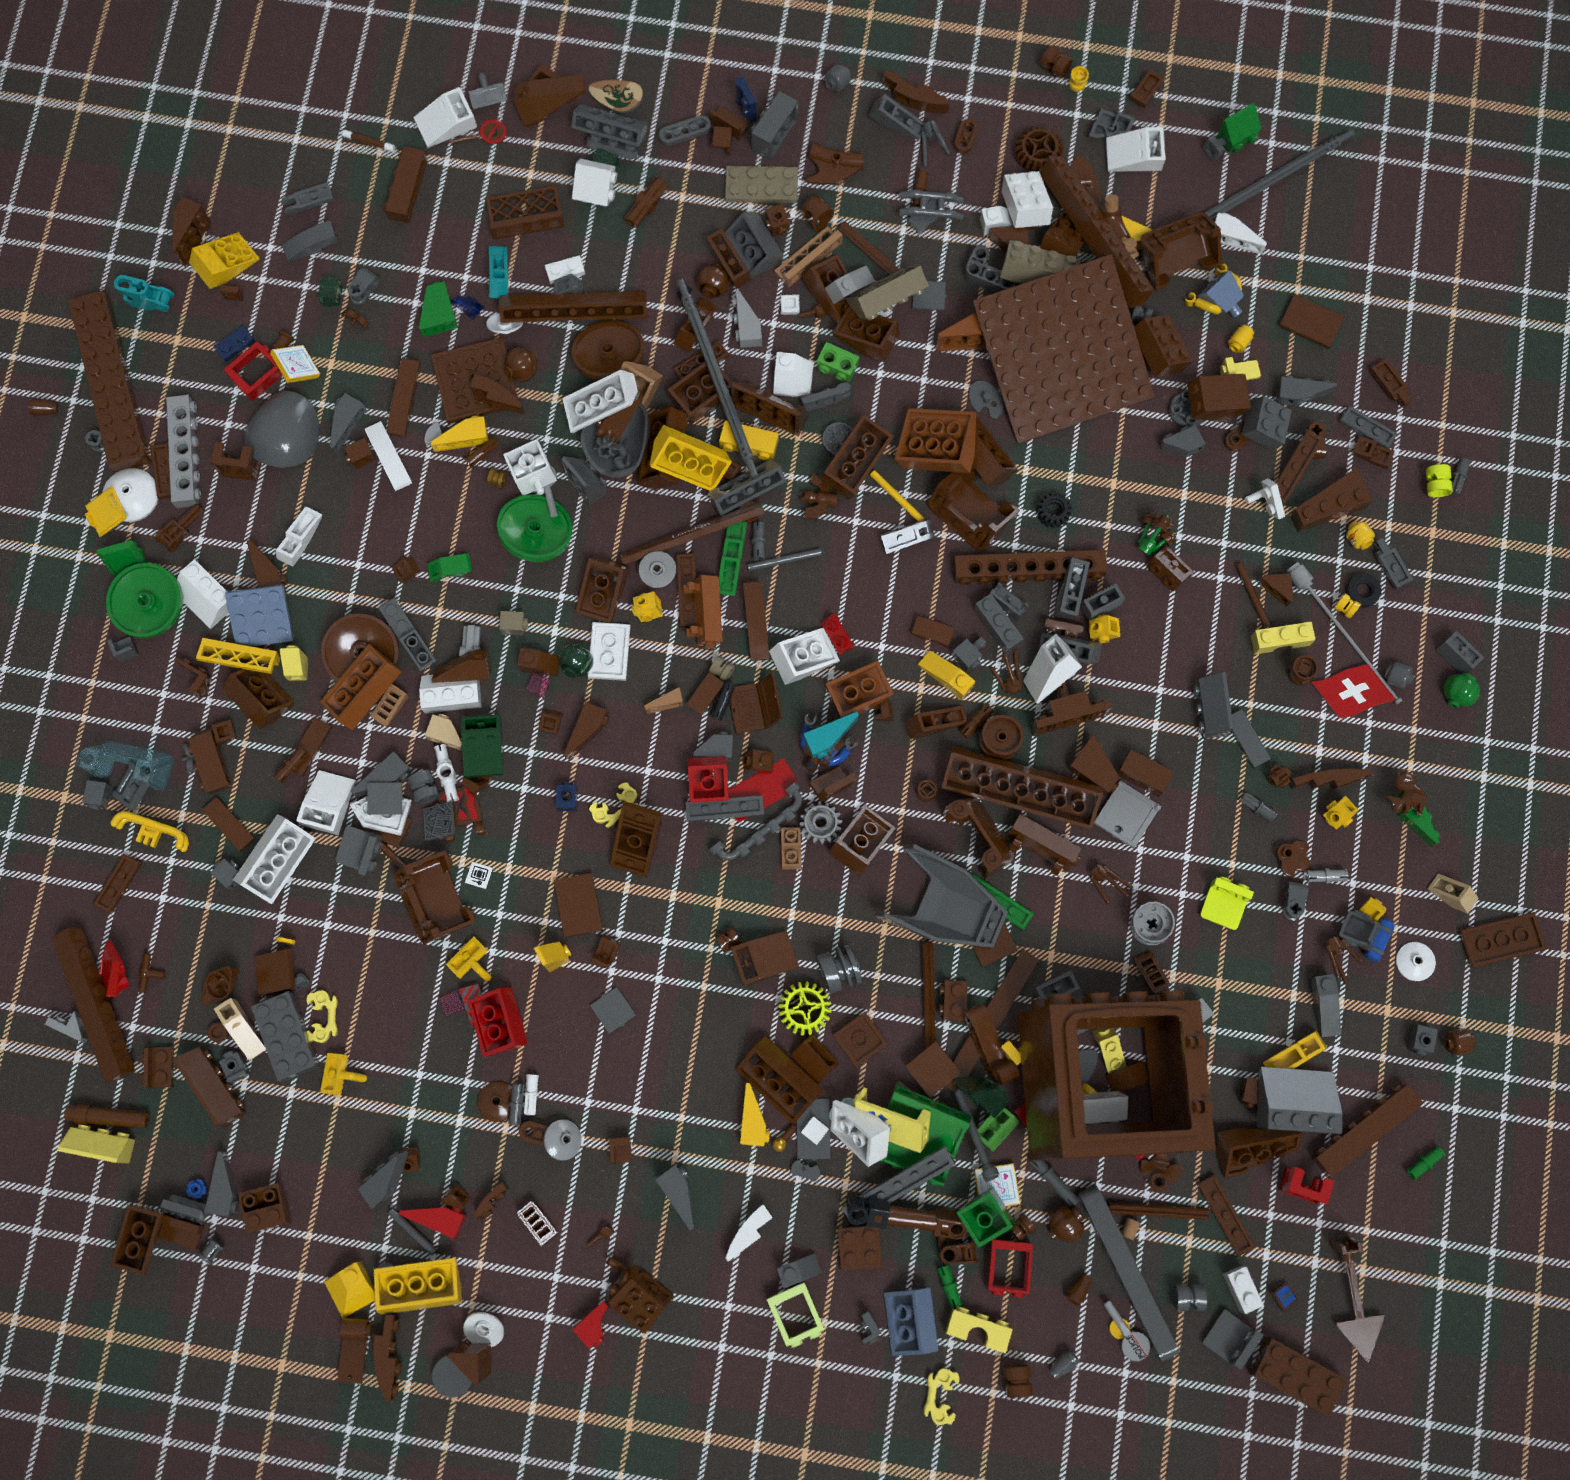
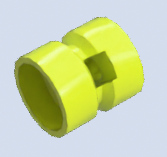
(1439, 482)

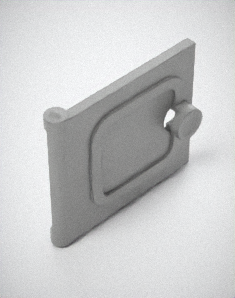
(1130, 812)

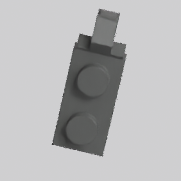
(1392, 564)

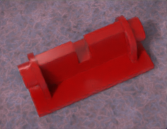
(837, 634)

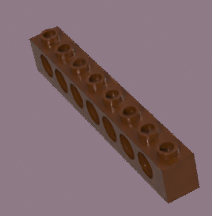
(1019, 560)

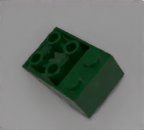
(482, 745)

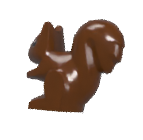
(1412, 795)

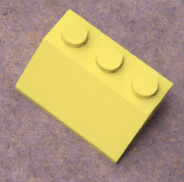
(97, 1144)

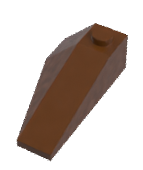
(542, 96)
(821, 276)

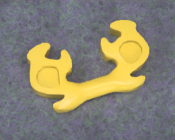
(600, 814)
(322, 999)
(939, 1414)

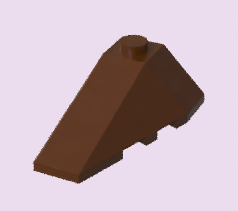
(1244, 1148)

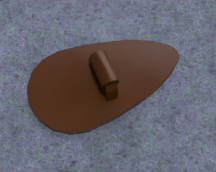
(1088, 179)

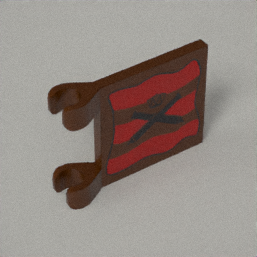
(465, 810)

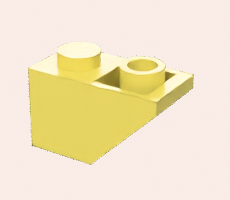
(294, 663)

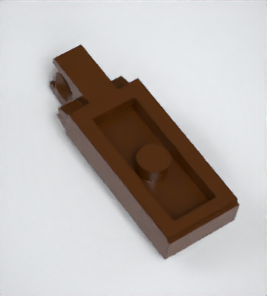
(1391, 382)

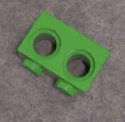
(840, 358)

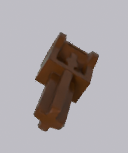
(176, 531)

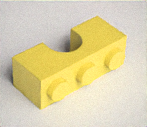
(1290, 635)
(962, 1322)

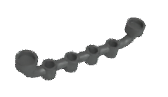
(758, 838)

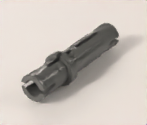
(1055, 1181)

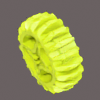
(821, 1004)

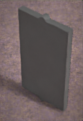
(806, 1148)

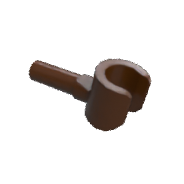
(818, 310)
(606, 1232)

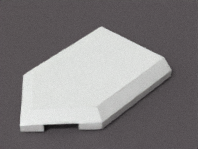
(386, 823)

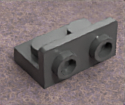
(184, 1209)

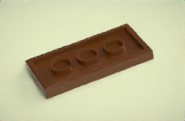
(1502, 940)

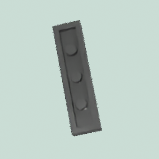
(732, 808)

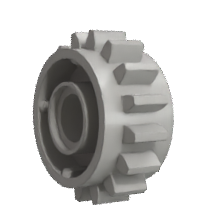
(815, 832)

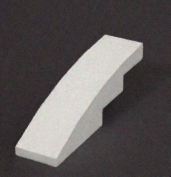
(388, 456)

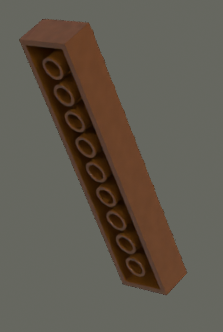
(109, 381)

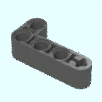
(984, 271)

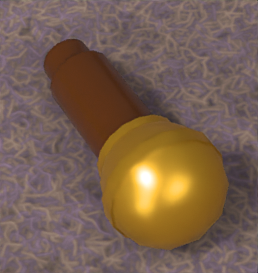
(780, 1143)

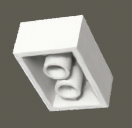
(1027, 199)

